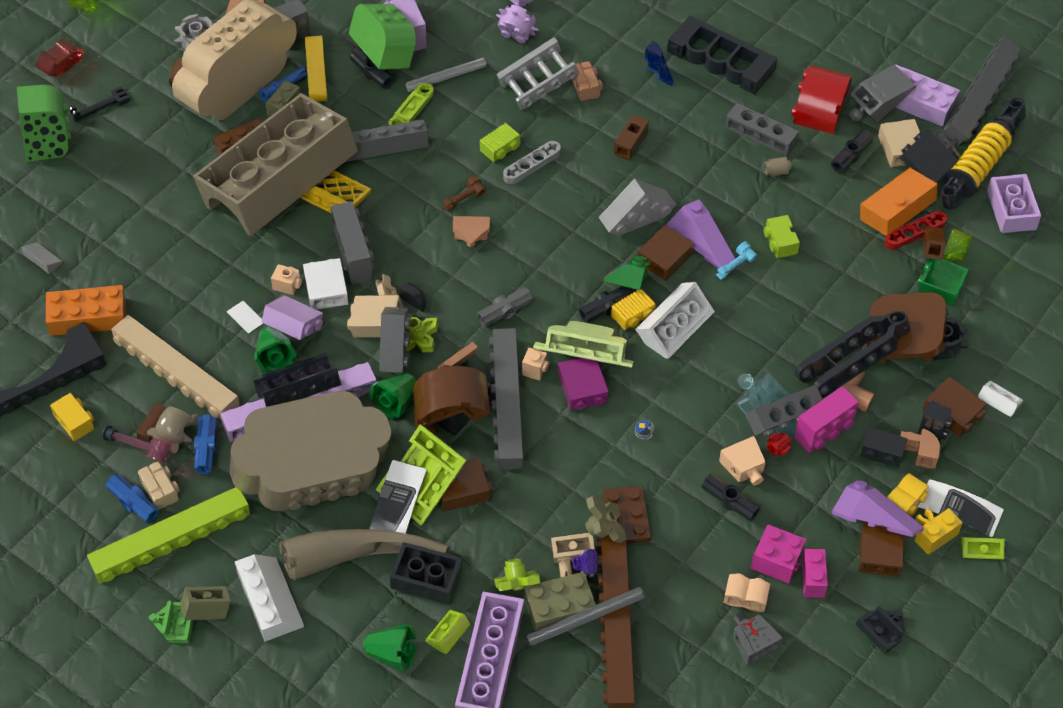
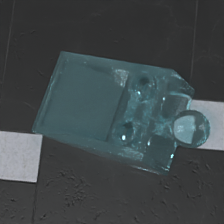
(767, 390)

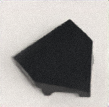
(882, 628)

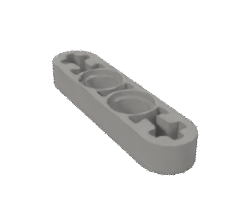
(530, 161)

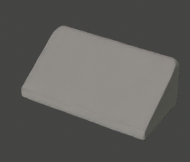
(41, 257)

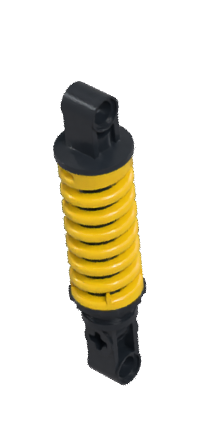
(982, 154)

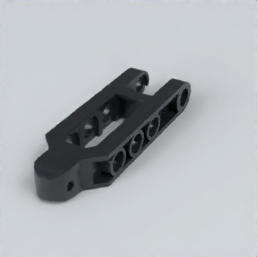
(842, 373)

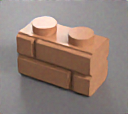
(586, 82)

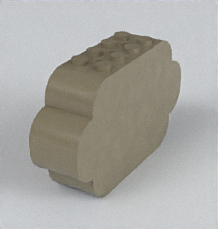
(309, 450)

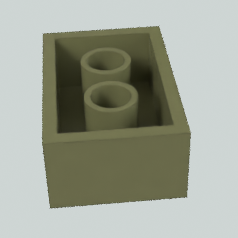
(557, 599)

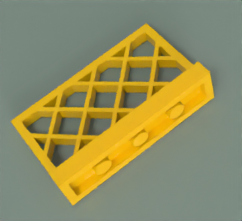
(324, 199)

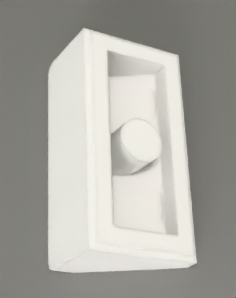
(1000, 398)

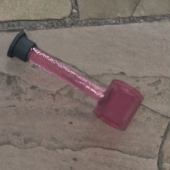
(155, 449)

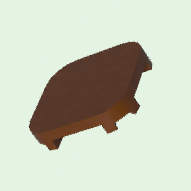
(927, 323)

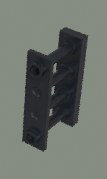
(297, 381)

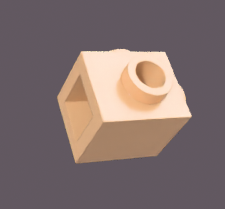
(286, 279)
(534, 364)

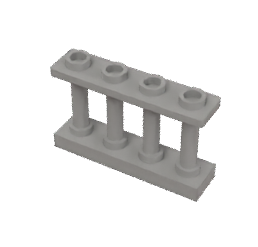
(531, 61)

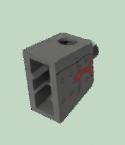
(755, 637)

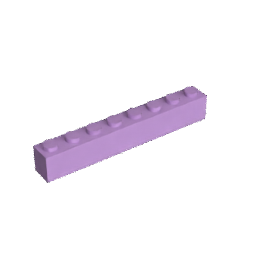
(353, 380)

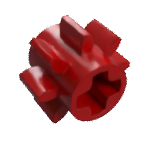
(779, 444)

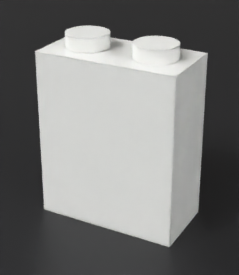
(325, 284)

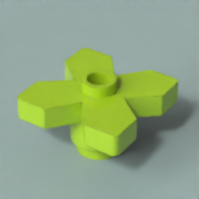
(421, 334)
(516, 576)

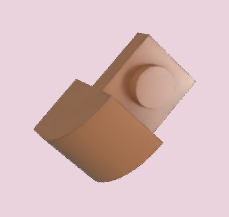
(925, 445)

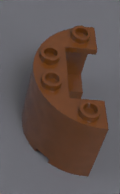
(449, 393)

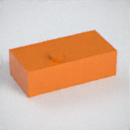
(898, 201)

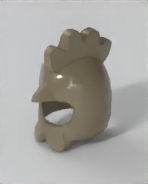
(171, 427)

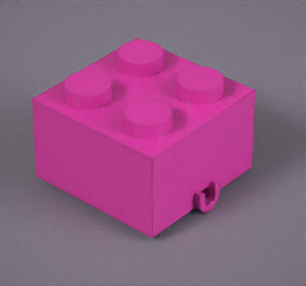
(778, 554)

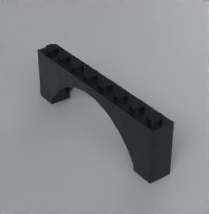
(79, 357)

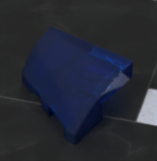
(657, 62)

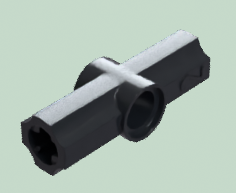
(380, 76)
(851, 151)
(603, 303)
(739, 503)

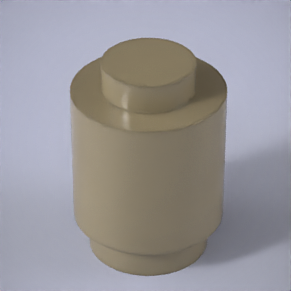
(777, 166)

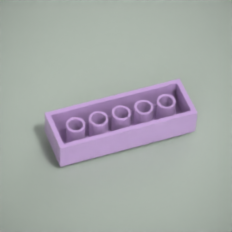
(490, 652)

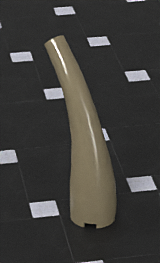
(326, 549)

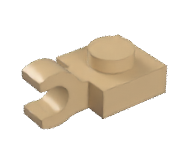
(384, 287)

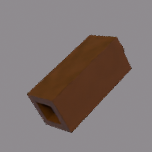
(631, 137)
(933, 243)

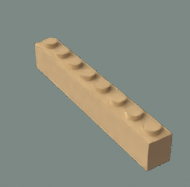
(174, 367)

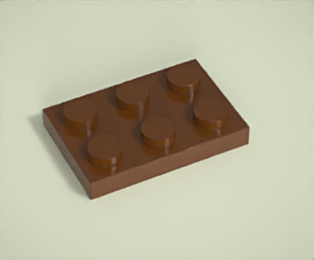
(636, 520)

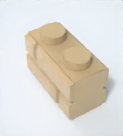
(158, 485)

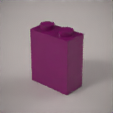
(582, 383)

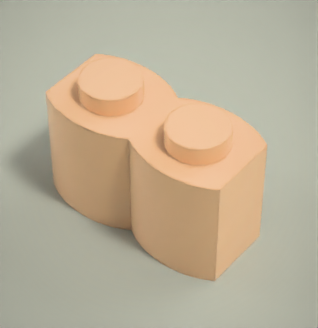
(746, 592)

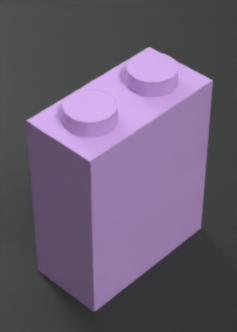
(292, 317)

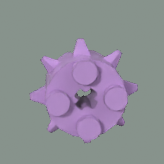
(516, 23)

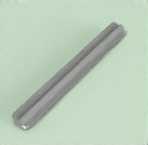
(447, 74)

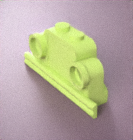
(586, 342)

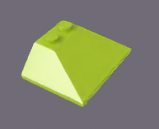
(441, 468)

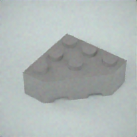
(636, 207)

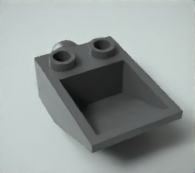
(881, 93)

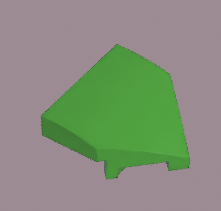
(172, 623)

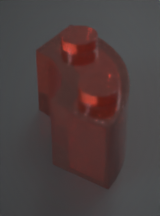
(59, 58)

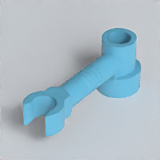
(745, 253)

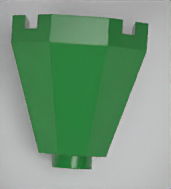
(273, 350)
(393, 394)
(392, 646)

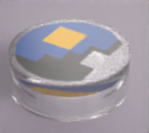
(644, 429)

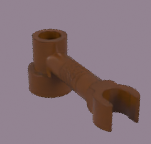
(475, 187)

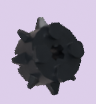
(953, 339)

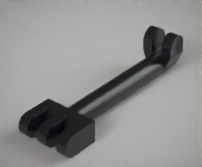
(118, 96)

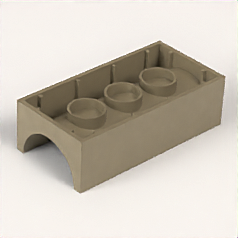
(277, 162)

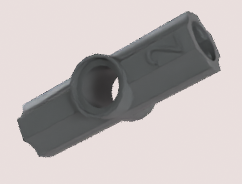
(504, 307)

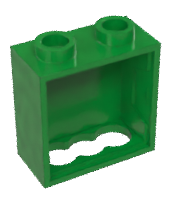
(943, 279)

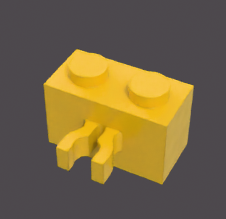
(937, 530)

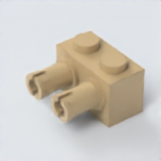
(568, 547)

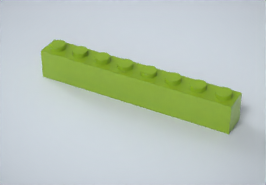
(168, 535)

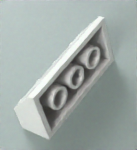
(675, 319)
(268, 596)

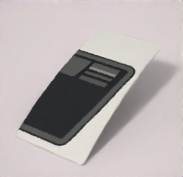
(397, 497)
(967, 507)

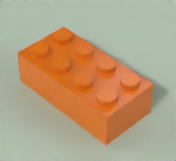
(96, 307)

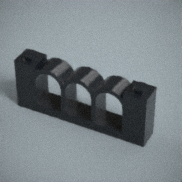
(750, 79)

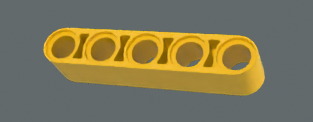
(316, 68)

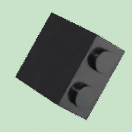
(928, 156)

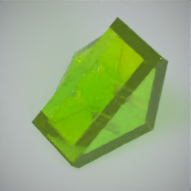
(957, 246)

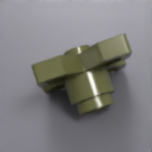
(604, 520)

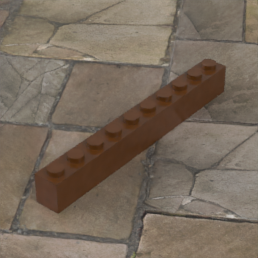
(616, 624)

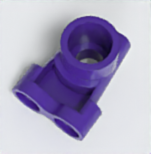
(586, 562)

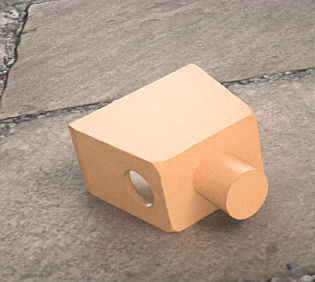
(744, 461)

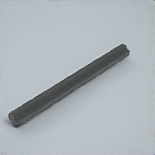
(586, 615)

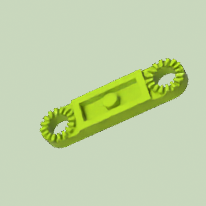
(413, 105)

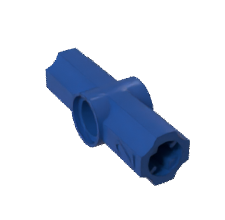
(205, 444)
(132, 498)

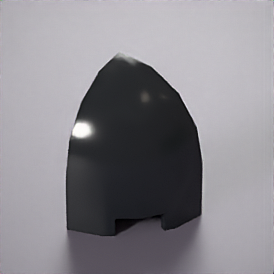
(413, 295)

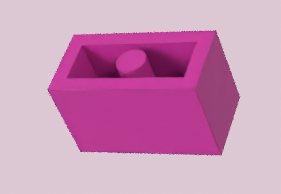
(814, 573)

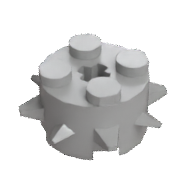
(192, 28)

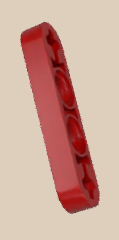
(913, 227)

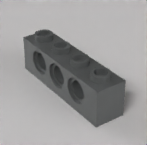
(761, 129)
(760, 417)

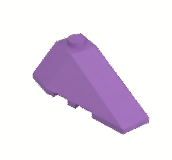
(696, 224)
(870, 505)

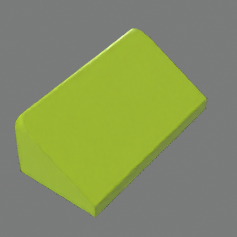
(982, 548)
(448, 631)

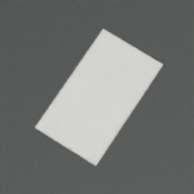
(245, 317)

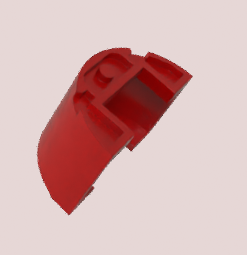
(821, 98)

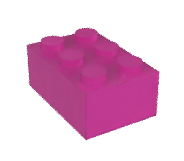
(826, 420)

